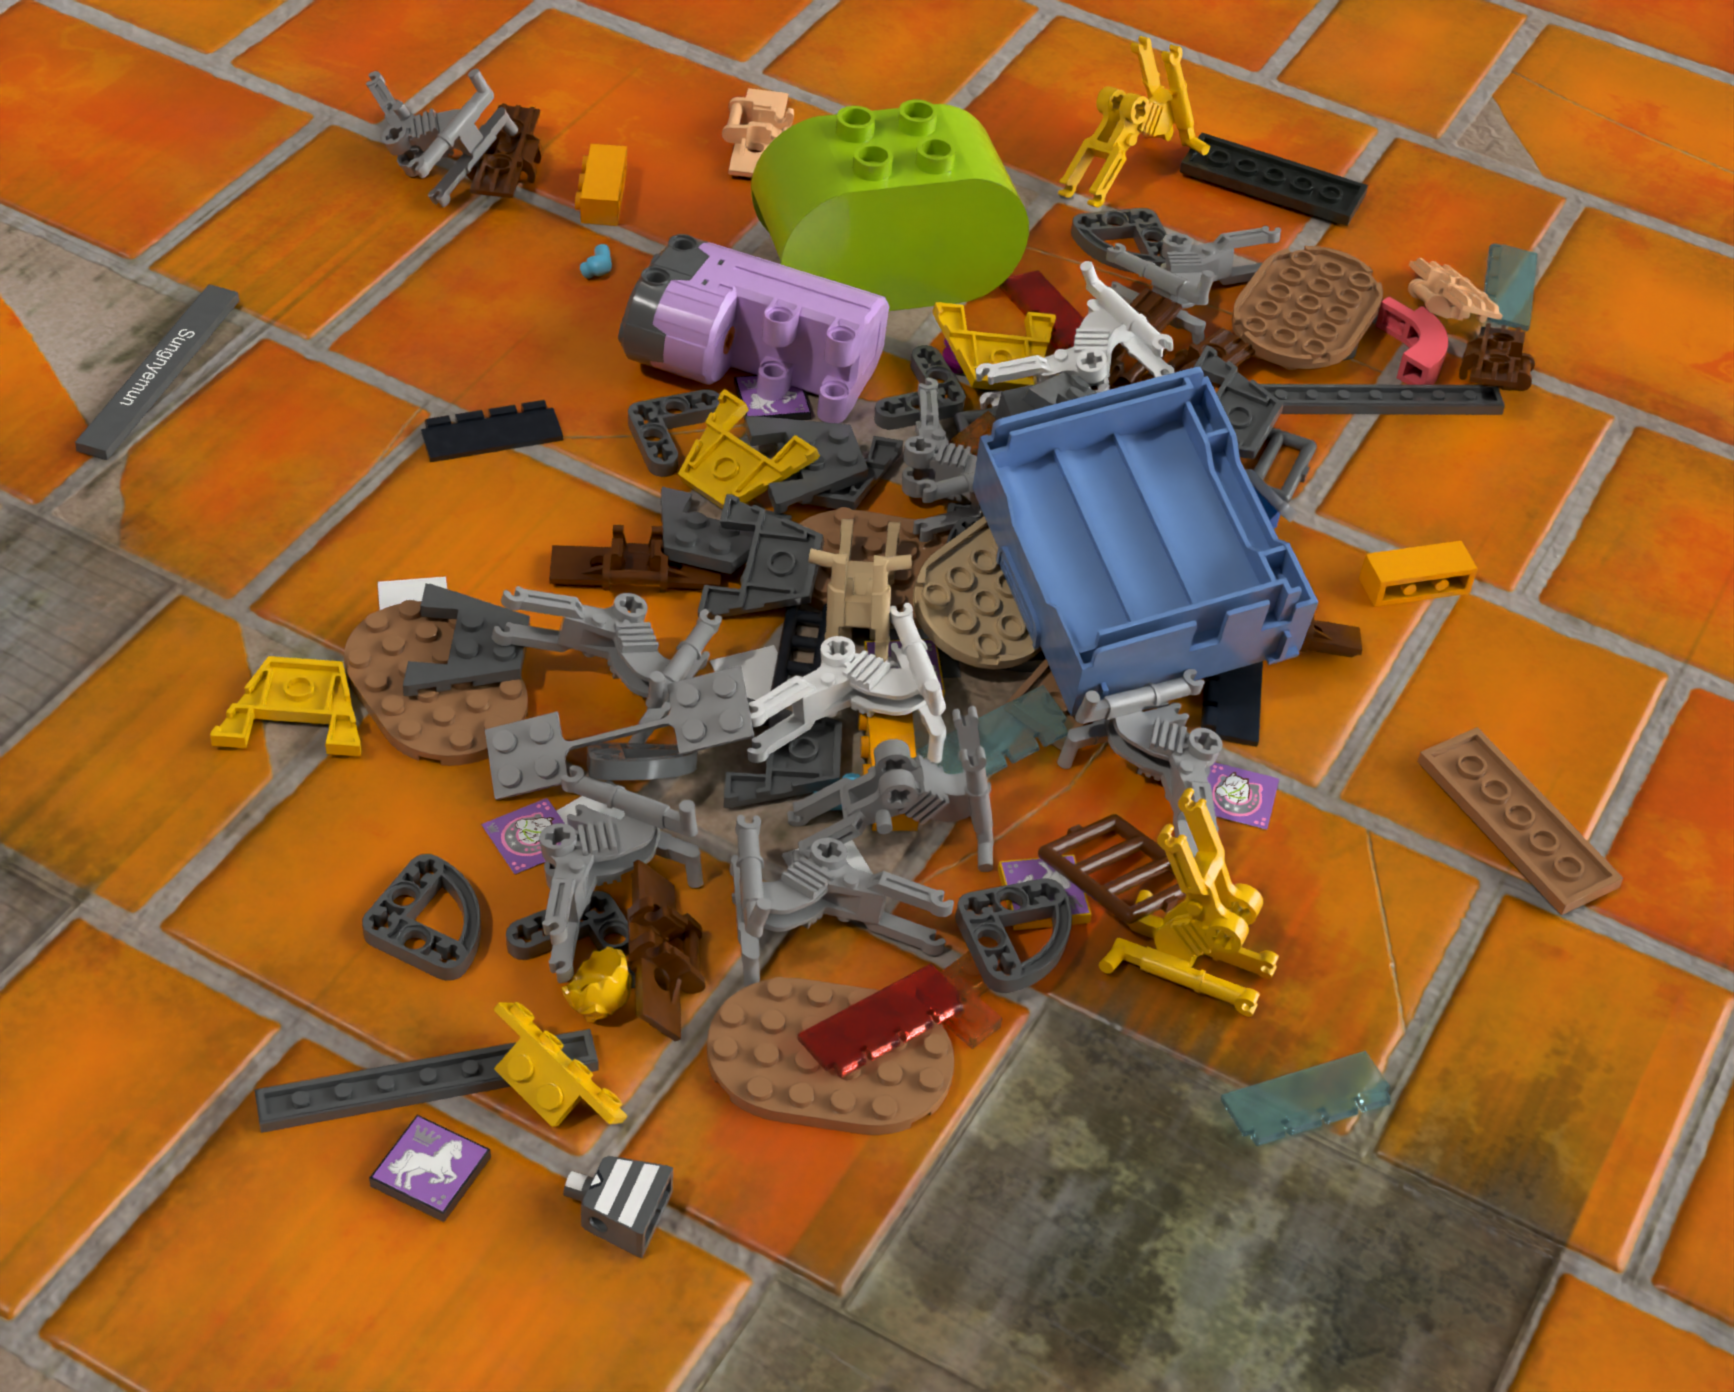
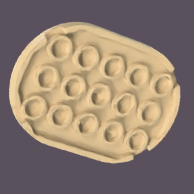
(968, 604)

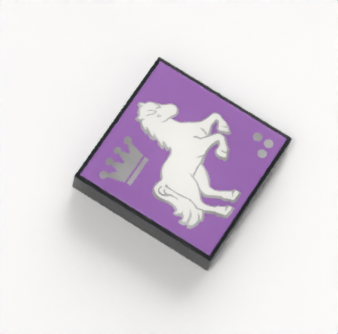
(791, 406)
(430, 1168)

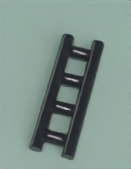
(791, 641)

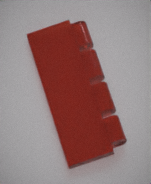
(1036, 294)
(876, 1019)

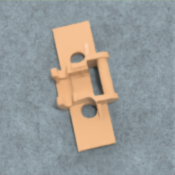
(761, 123)
(1449, 293)

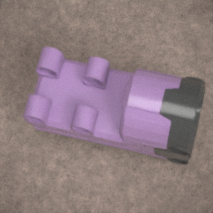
(724, 309)

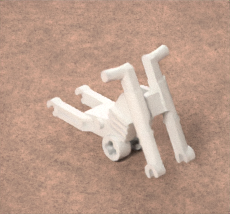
(1107, 324)
(856, 682)

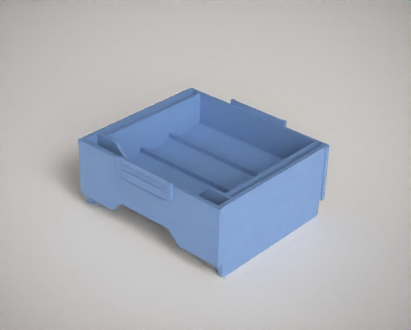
(1138, 539)

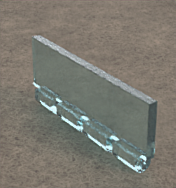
(1511, 283)
(1009, 731)
(1297, 1098)

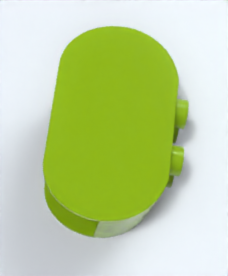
(893, 203)

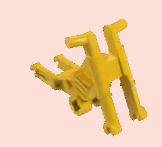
(1132, 115)
(1207, 922)

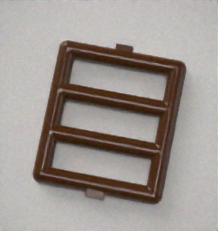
(1107, 893)

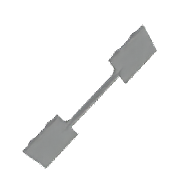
(703, 712)

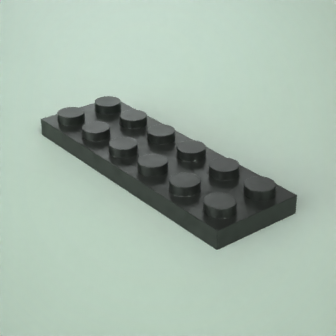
(1276, 179)

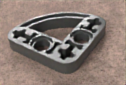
(1093, 228)
(638, 761)
(996, 917)
(404, 927)

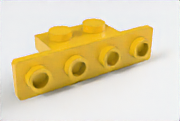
(546, 1075)

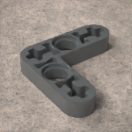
(898, 411)
(660, 421)
(594, 925)

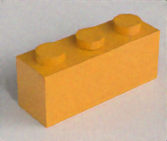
(602, 184)
(1417, 573)

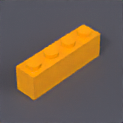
(879, 729)

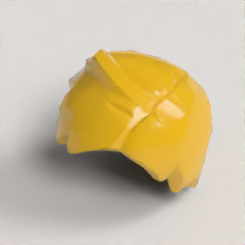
(600, 985)

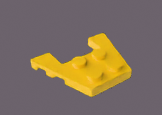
(976, 348)
(727, 465)
(294, 692)

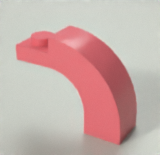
(1421, 334)

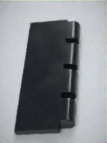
(501, 431)
(1234, 704)

